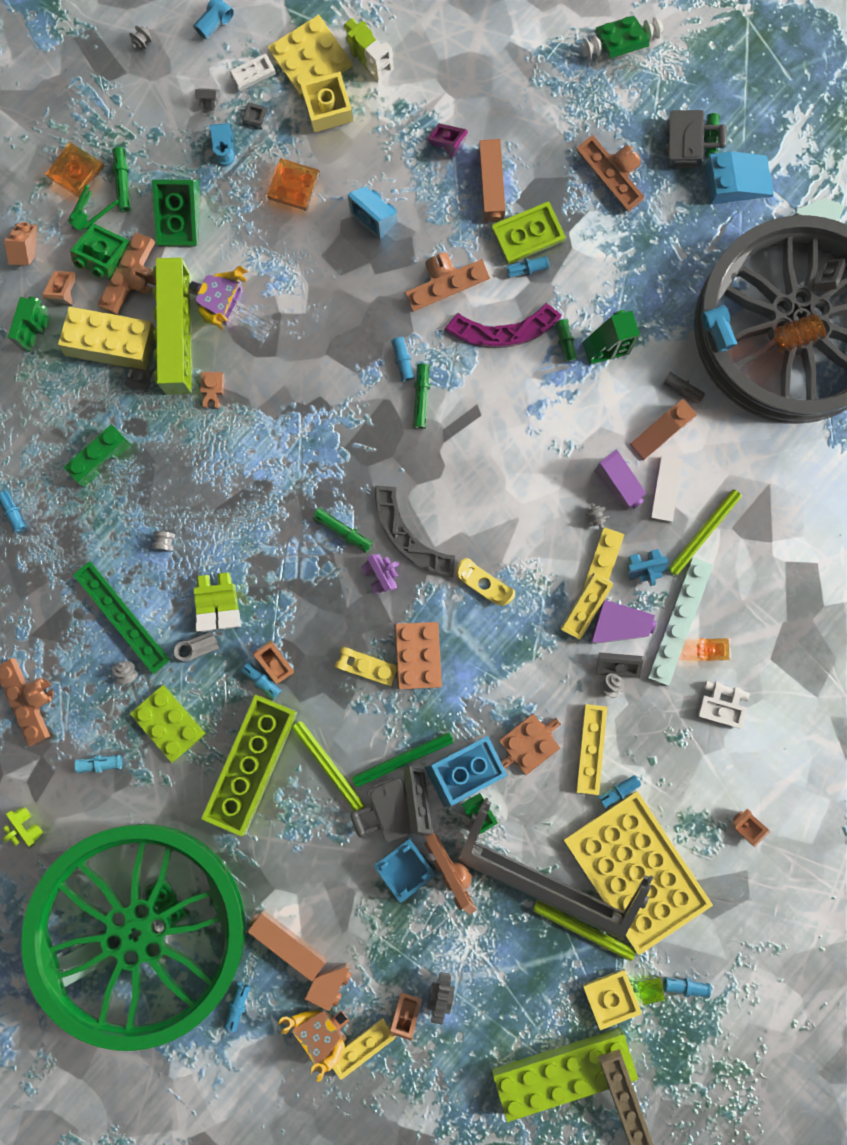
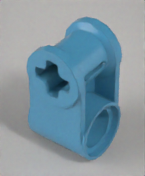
(222, 143)

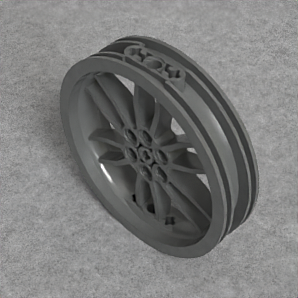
(787, 231)

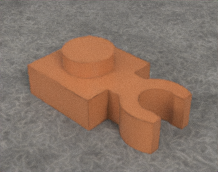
(212, 385)

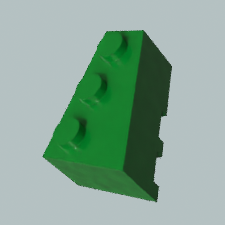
(612, 339)

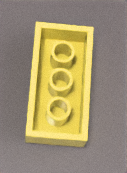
(107, 338)

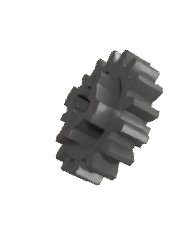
(441, 998)

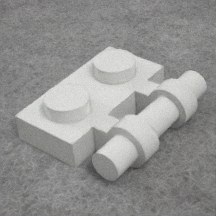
(722, 711)

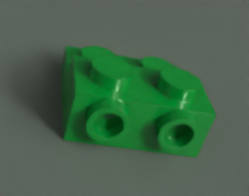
(99, 251)
(27, 321)

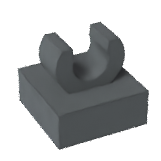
(207, 94)
(138, 379)

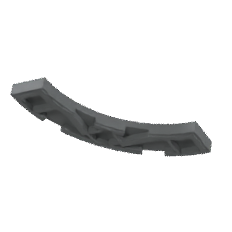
(403, 539)

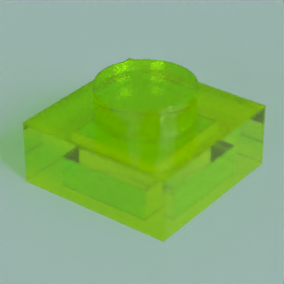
(651, 990)

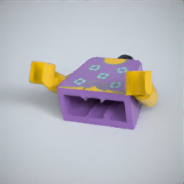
(218, 295)

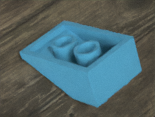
(738, 177)
(465, 771)

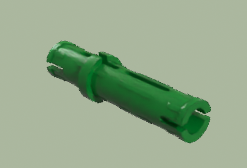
(121, 172)
(421, 395)
(350, 535)

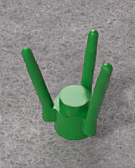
(78, 217)

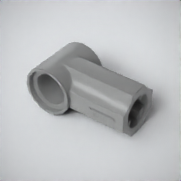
(198, 646)

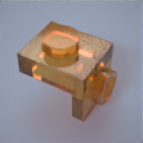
(714, 649)

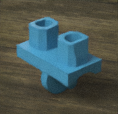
(649, 569)

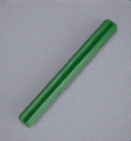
(402, 759)

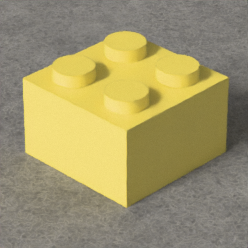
(327, 102)

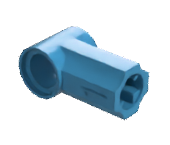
(216, 14)
(718, 323)

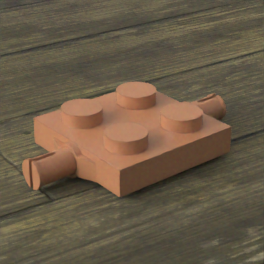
(529, 743)

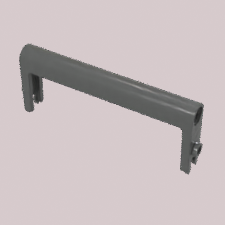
(547, 888)

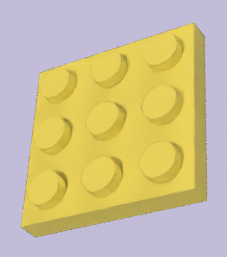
(309, 53)

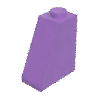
(620, 480)
(621, 623)

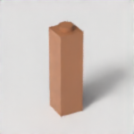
(492, 180)
(286, 945)

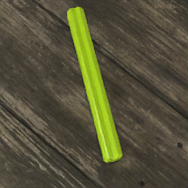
(704, 532)
(328, 766)
(584, 930)

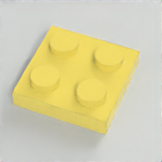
(612, 999)

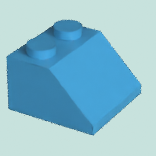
(372, 211)

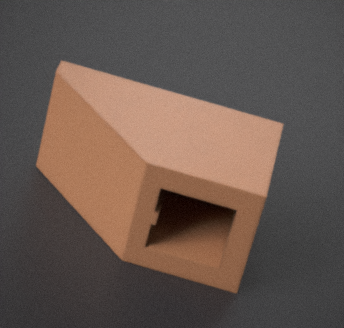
(21, 244)
(326, 986)

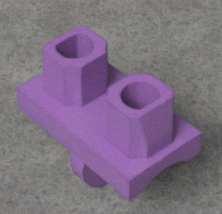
(384, 571)

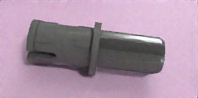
(684, 387)

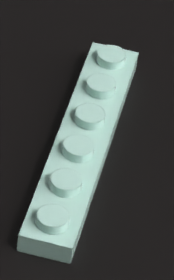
(680, 621)

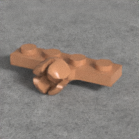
(614, 170)
(129, 274)
(445, 281)
(26, 700)
(455, 875)

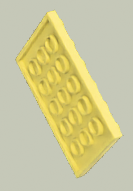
(617, 854)

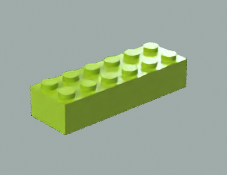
(173, 326)
(249, 765)
(558, 1075)

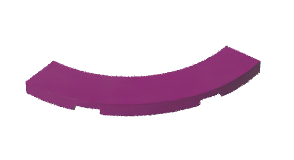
(504, 335)

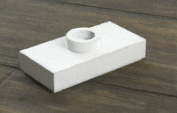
(252, 72)

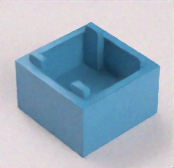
(405, 869)

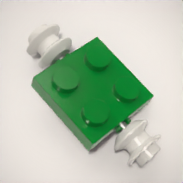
(622, 37)

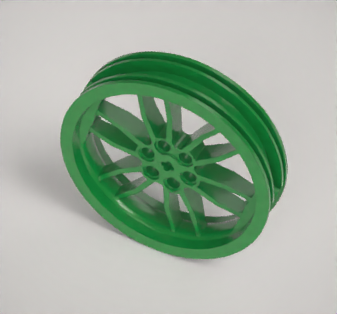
(43, 966)

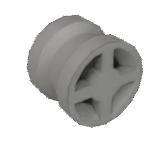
(163, 541)

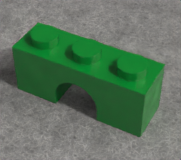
(86, 463)

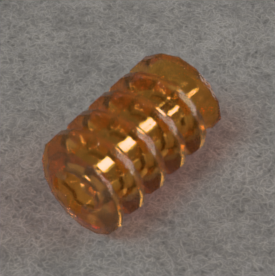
(799, 332)

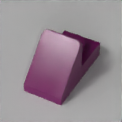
(448, 137)

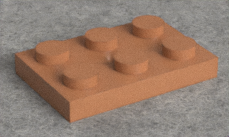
(417, 655)

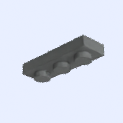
(417, 801)

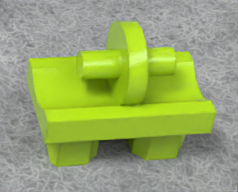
(17, 819)

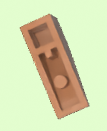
(663, 429)

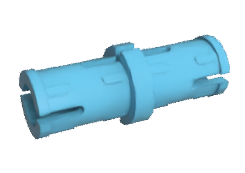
(98, 764)

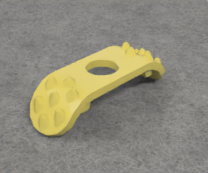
(471, 574)

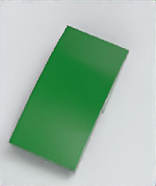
(166, 900)

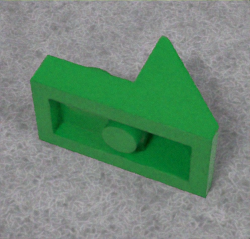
(473, 805)

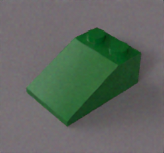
(176, 211)

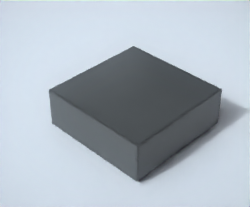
(255, 115)

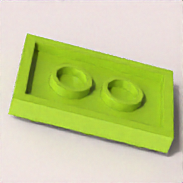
(528, 232)
(168, 723)

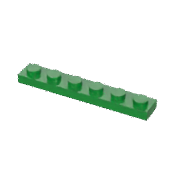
(122, 617)

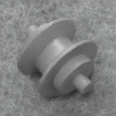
(140, 37)
(597, 516)
(125, 672)
(612, 685)

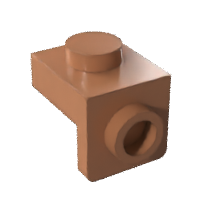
(750, 827)

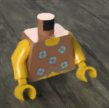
(319, 1037)

